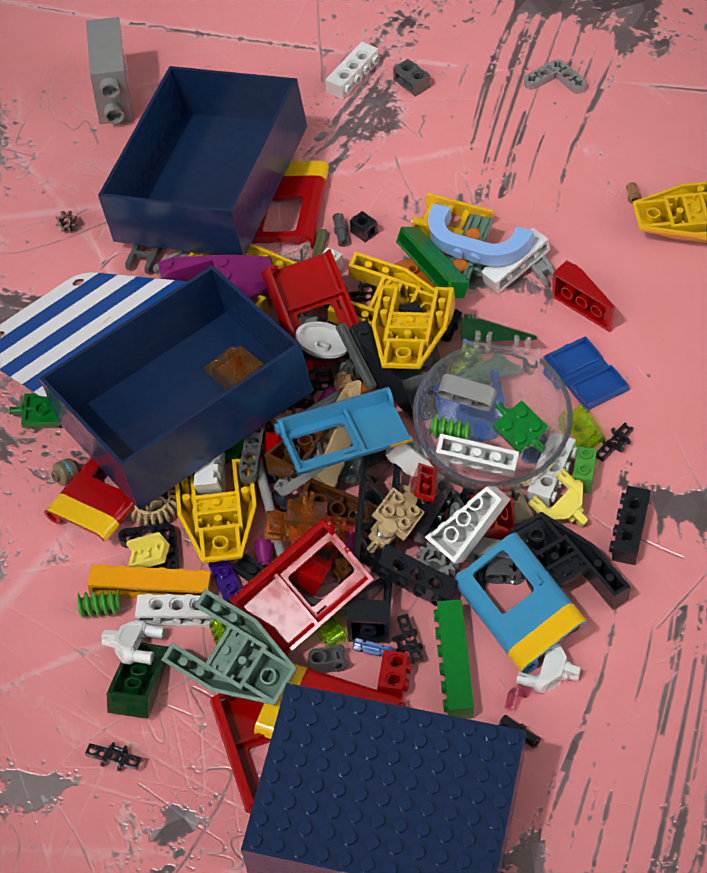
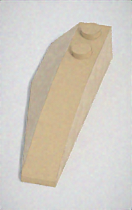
(337, 439)

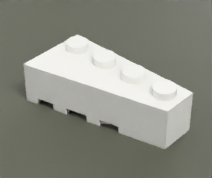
(211, 477)
(468, 525)

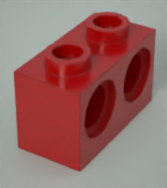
(391, 674)

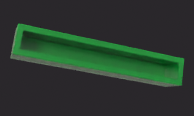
(431, 260)
(454, 659)

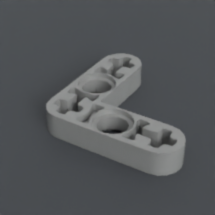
(558, 70)
(293, 481)

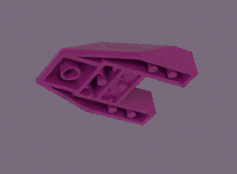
(241, 270)

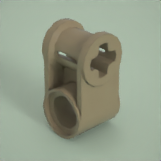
(521, 509)

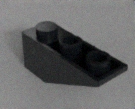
(432, 517)

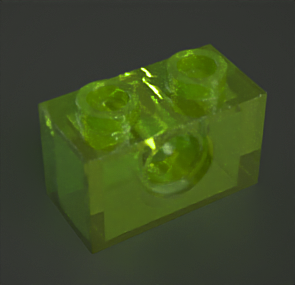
(591, 434)

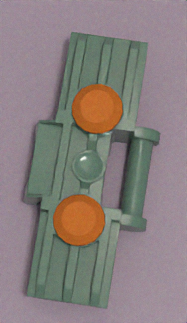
(476, 228)

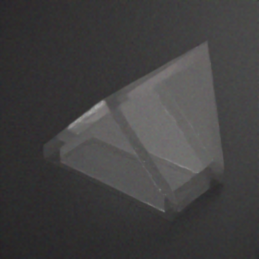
(298, 253)

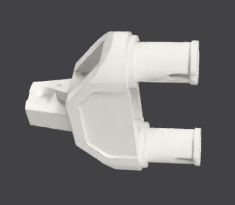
(128, 639)
(553, 671)

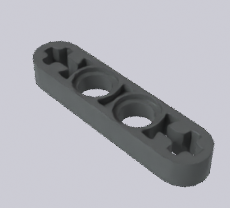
(249, 449)

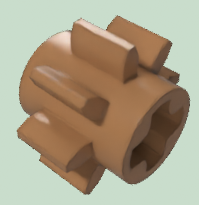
(343, 379)

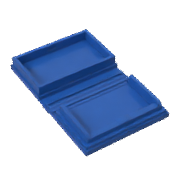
(586, 373)

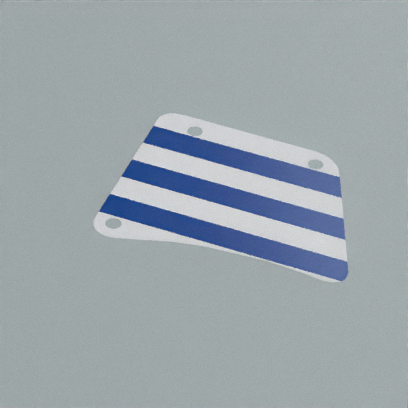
(70, 321)

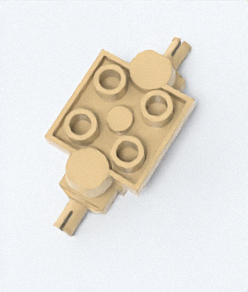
(394, 518)

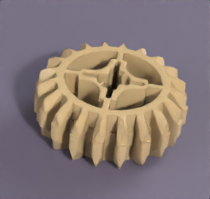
(157, 510)

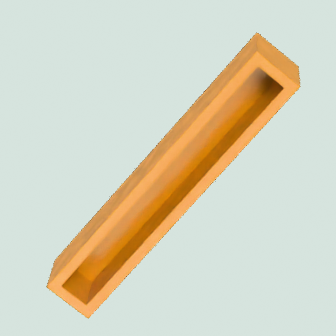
(144, 580)

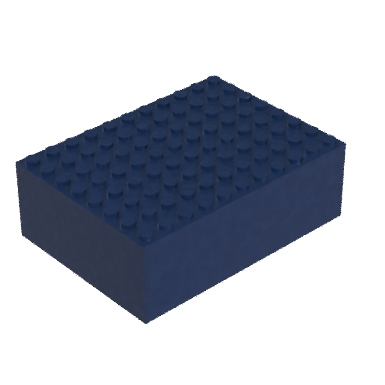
(204, 161)
(143, 393)
(381, 789)

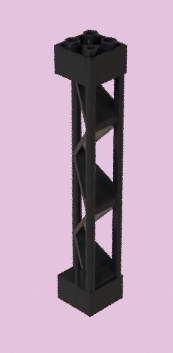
(368, 617)

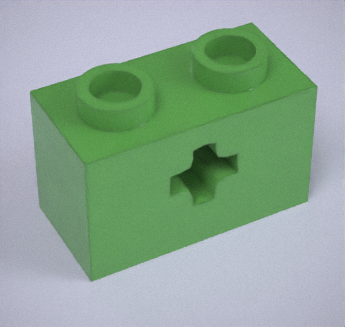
(585, 467)

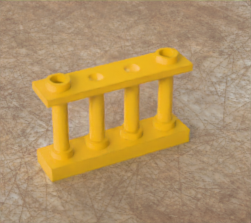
(457, 208)

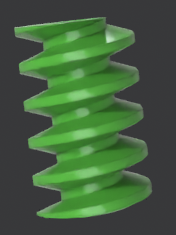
(449, 428)
(99, 604)

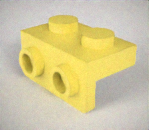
(148, 550)

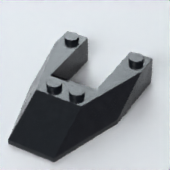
(401, 382)
(570, 557)

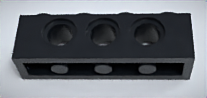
(628, 550)
(407, 567)

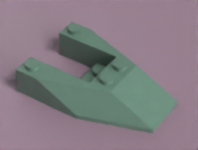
(244, 660)

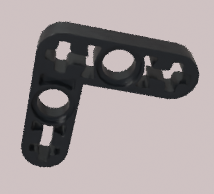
(161, 528)

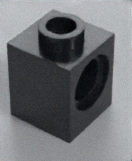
(363, 226)

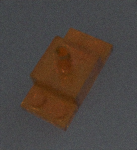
(232, 366)
(300, 518)

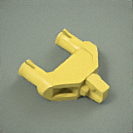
(568, 506)

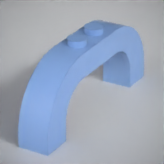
(475, 250)

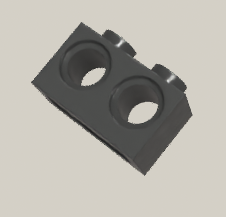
(411, 77)

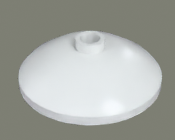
(320, 340)

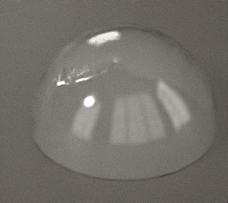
(516, 376)

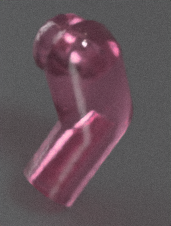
(514, 694)

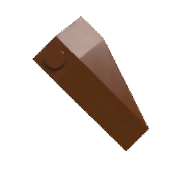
(278, 459)
(339, 502)

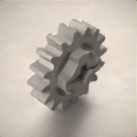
(436, 559)

